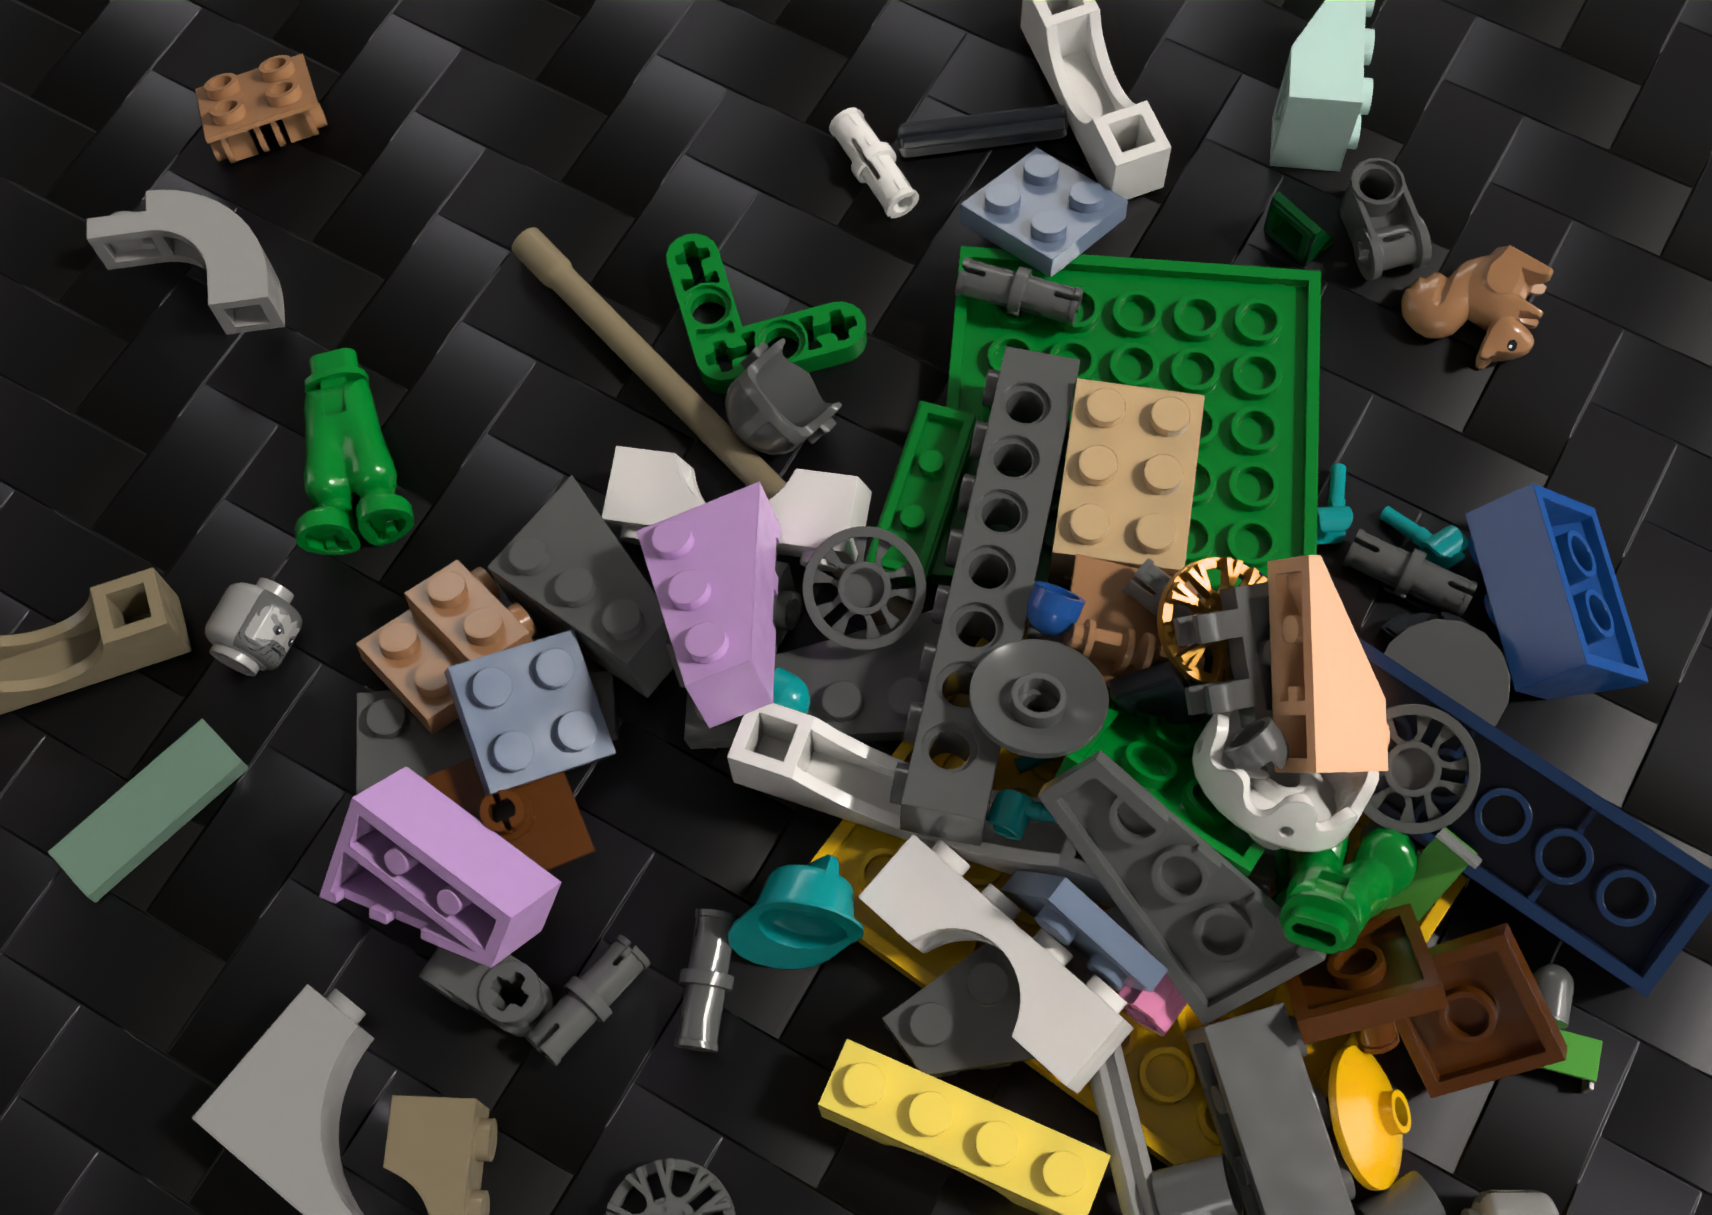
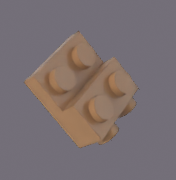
(448, 622)

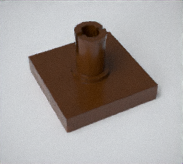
(533, 818)
(1369, 985)
(1493, 1018)

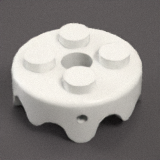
(1287, 808)

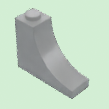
(287, 1099)

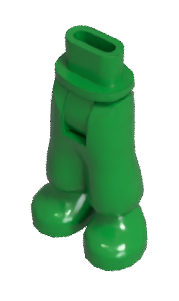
(346, 459)
(1334, 901)

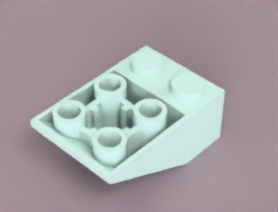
(1324, 89)

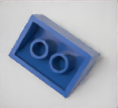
(1553, 595)

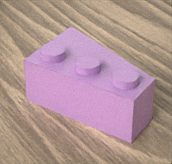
(718, 599)
(439, 869)

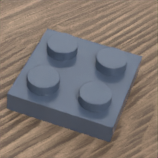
(1043, 212)
(529, 712)

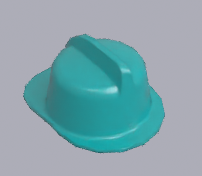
(798, 917)

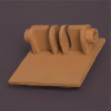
(261, 96)
(1114, 627)

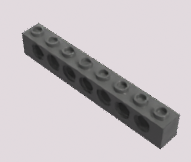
(1027, 387)

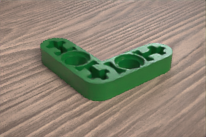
(732, 339)

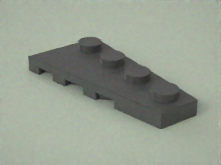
(848, 688)
(394, 738)

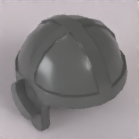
(776, 403)

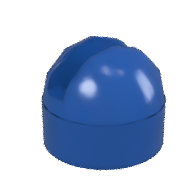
(1053, 608)

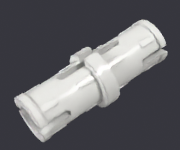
(873, 162)

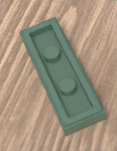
(147, 810)

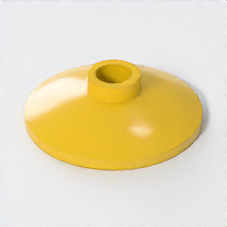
(1367, 1117)

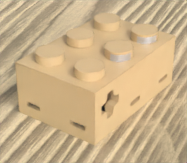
(1127, 477)

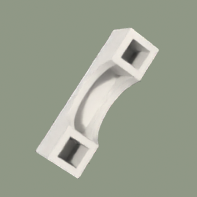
(1114, 133)
(809, 508)
(1059, 1018)

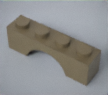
(114, 633)
(442, 1151)

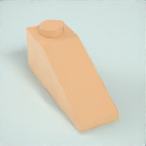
(1321, 676)

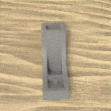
(199, 232)

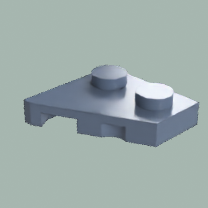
(1083, 925)

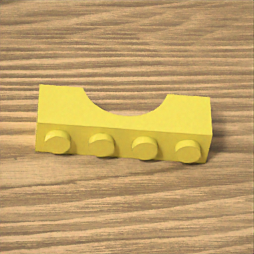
(962, 1131)

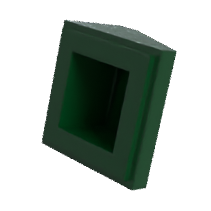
(1295, 230)

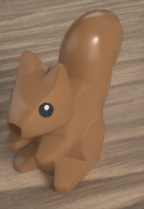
(1487, 293)

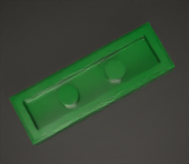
(926, 486)

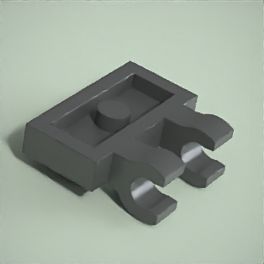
(1247, 630)

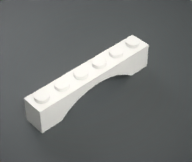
(838, 775)

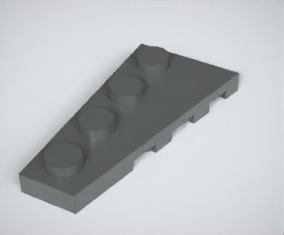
(1175, 890)

